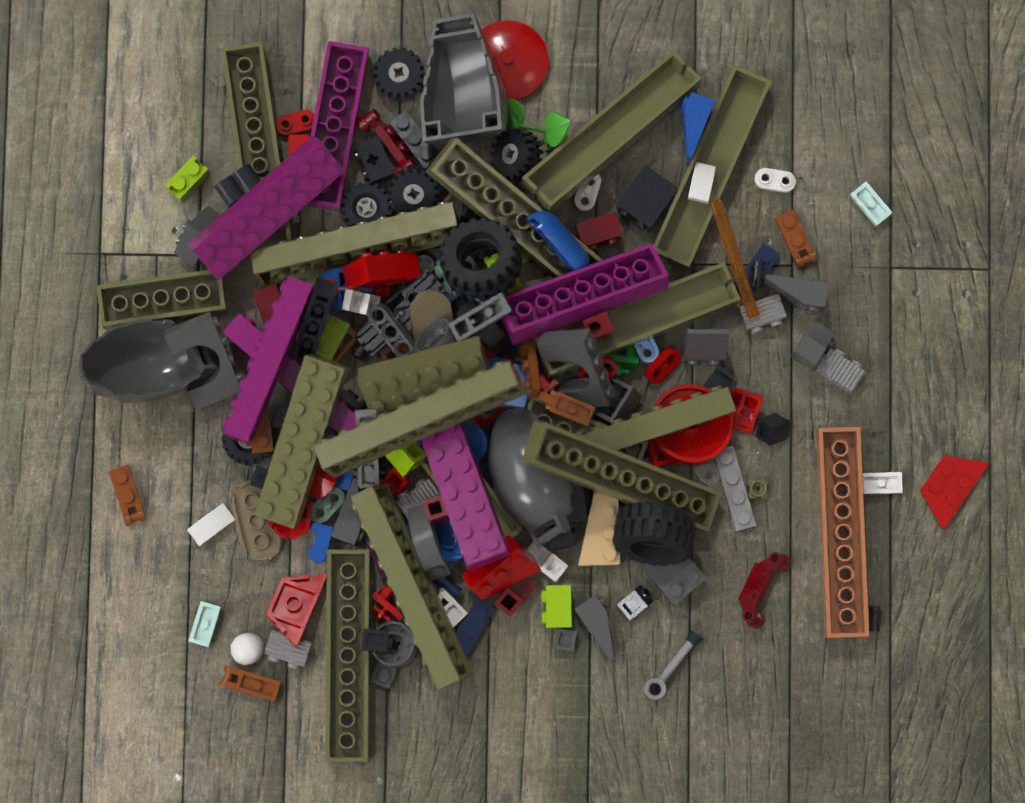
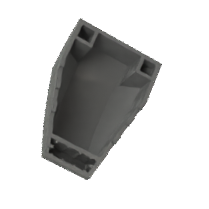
(461, 85)

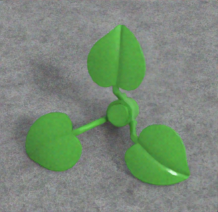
(555, 125)

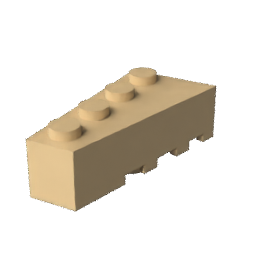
(598, 537)

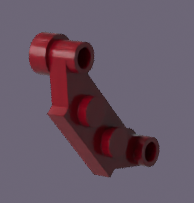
(388, 136)
(757, 585)

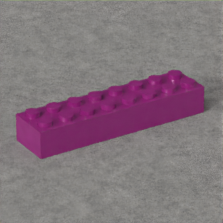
(337, 113)
(266, 207)
(584, 293)
(245, 337)
(269, 361)
(466, 496)

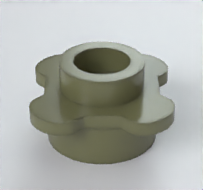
(762, 484)

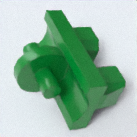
(625, 362)

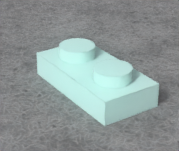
(870, 204)
(204, 624)

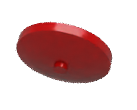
(518, 56)
(697, 443)

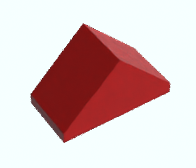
(396, 482)

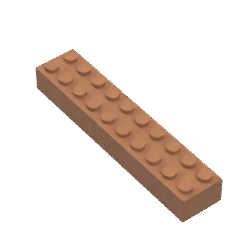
(842, 532)

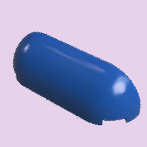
(559, 240)

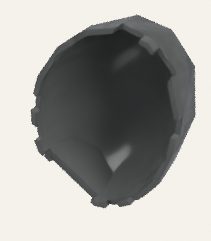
(137, 364)
(526, 493)

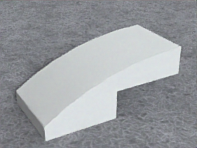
(701, 182)
(359, 302)
(211, 524)
(548, 562)

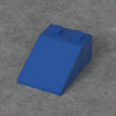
(695, 115)

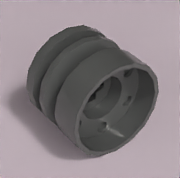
(435, 335)
(407, 649)

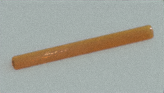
(735, 258)

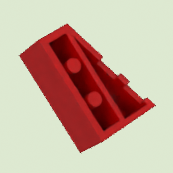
(381, 269)
(502, 572)

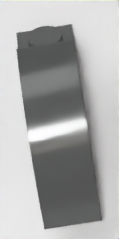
(427, 543)

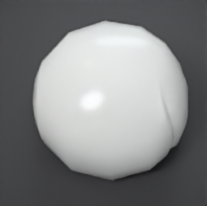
(247, 648)

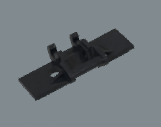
(370, 337)

